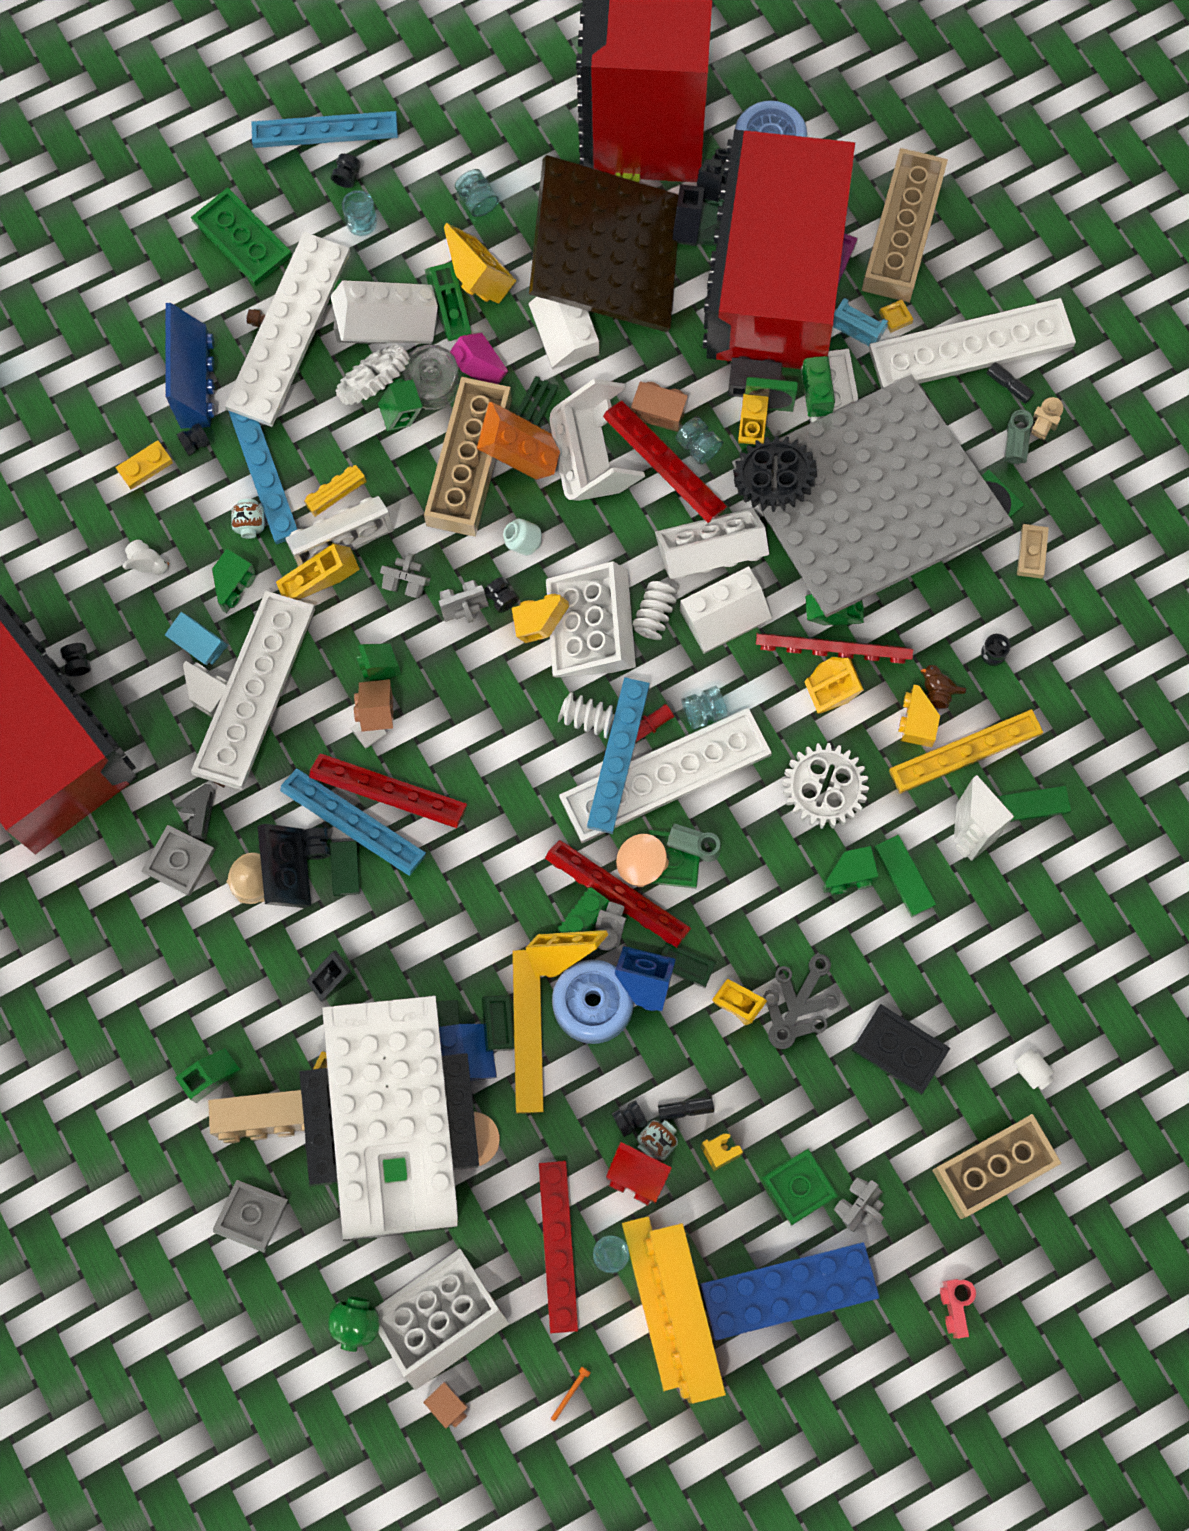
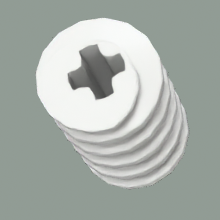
(653, 610)
(587, 714)

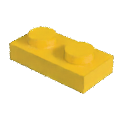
(144, 465)

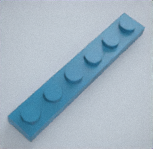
(324, 129)
(264, 477)
(618, 755)
(353, 822)

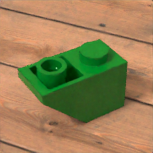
(231, 577)
(850, 615)
(377, 662)
(853, 869)
(207, 1074)

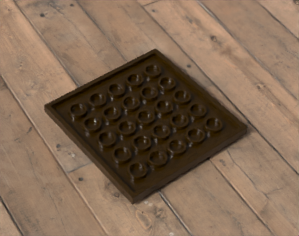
(604, 244)

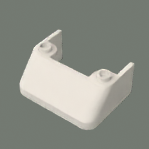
(579, 436)

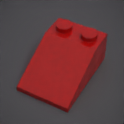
(637, 1174)

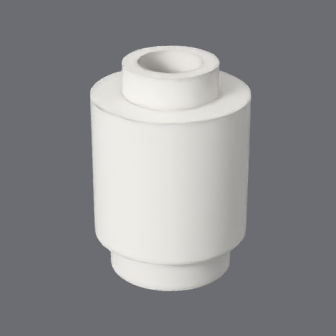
(1034, 1069)

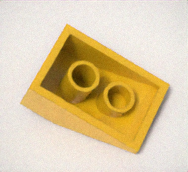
(477, 266)

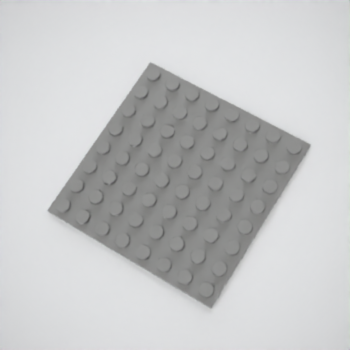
(885, 497)

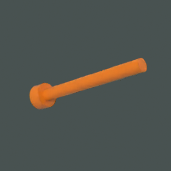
(583, 1373)

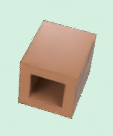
(446, 1406)

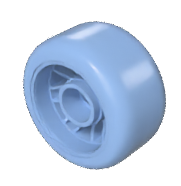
(772, 118)
(586, 1022)

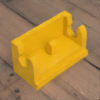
(717, 1154)

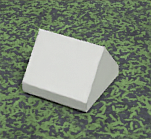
(367, 738)

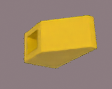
(753, 419)
(538, 618)
(921, 719)

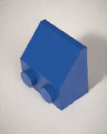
(645, 977)
(470, 1040)

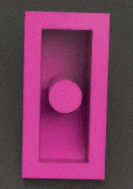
(478, 358)

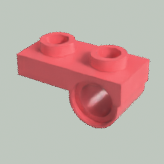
(956, 1320)

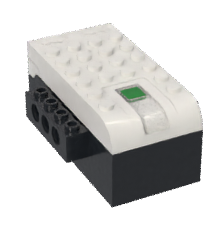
(389, 1118)

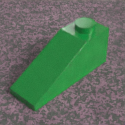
(449, 300)

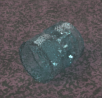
(476, 192)
(359, 213)
(702, 444)
(704, 707)
(611, 1254)

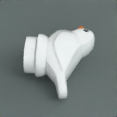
(144, 559)

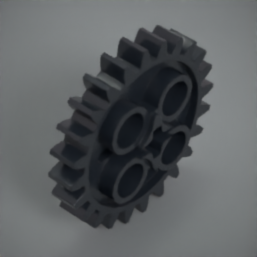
(799, 473)

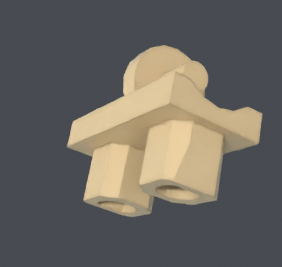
(1047, 417)

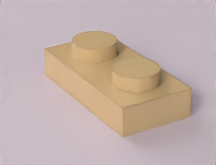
(1032, 551)

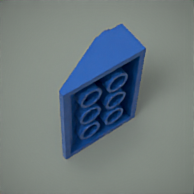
(189, 368)

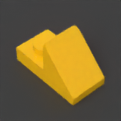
(739, 1001)

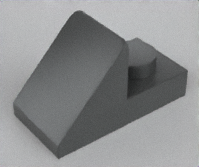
(200, 805)

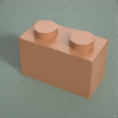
(659, 405)
(374, 705)

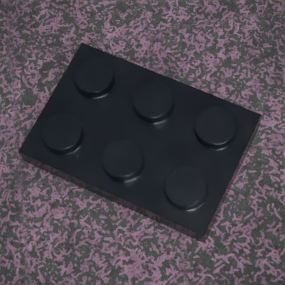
(284, 866)
(900, 1049)

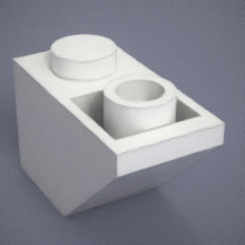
(202, 688)

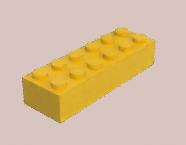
(685, 1314)

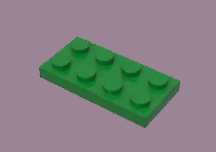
(241, 236)

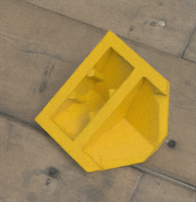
(833, 684)

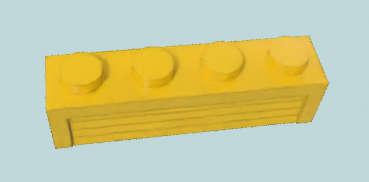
(335, 490)

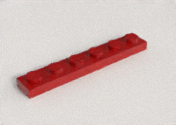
(664, 461)
(823, 646)
(388, 790)
(635, 904)
(558, 1247)

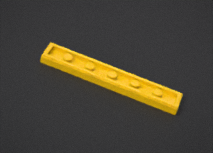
(965, 751)
(527, 1035)
(635, 1234)

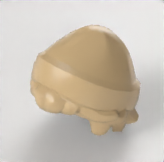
(246, 879)

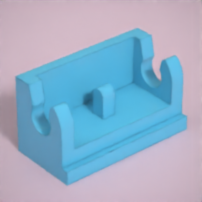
(858, 324)
(196, 639)

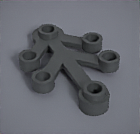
(797, 1005)

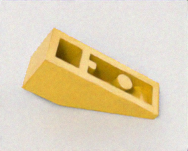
(319, 572)
(558, 951)

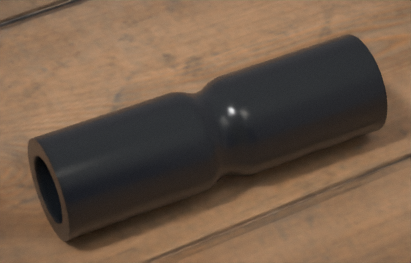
(1012, 384)
(689, 1108)

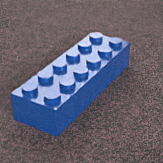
(789, 1291)

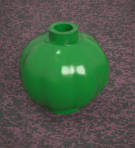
(354, 1323)

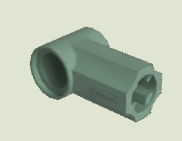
(1018, 438)
(692, 841)

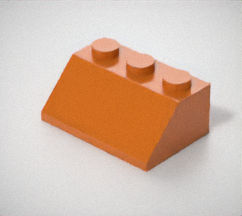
(518, 443)

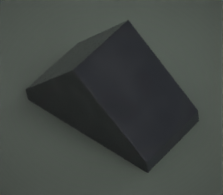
(330, 976)

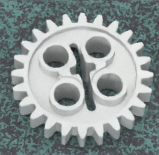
(372, 374)
(847, 793)

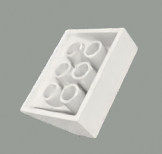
(597, 626)
(438, 1319)

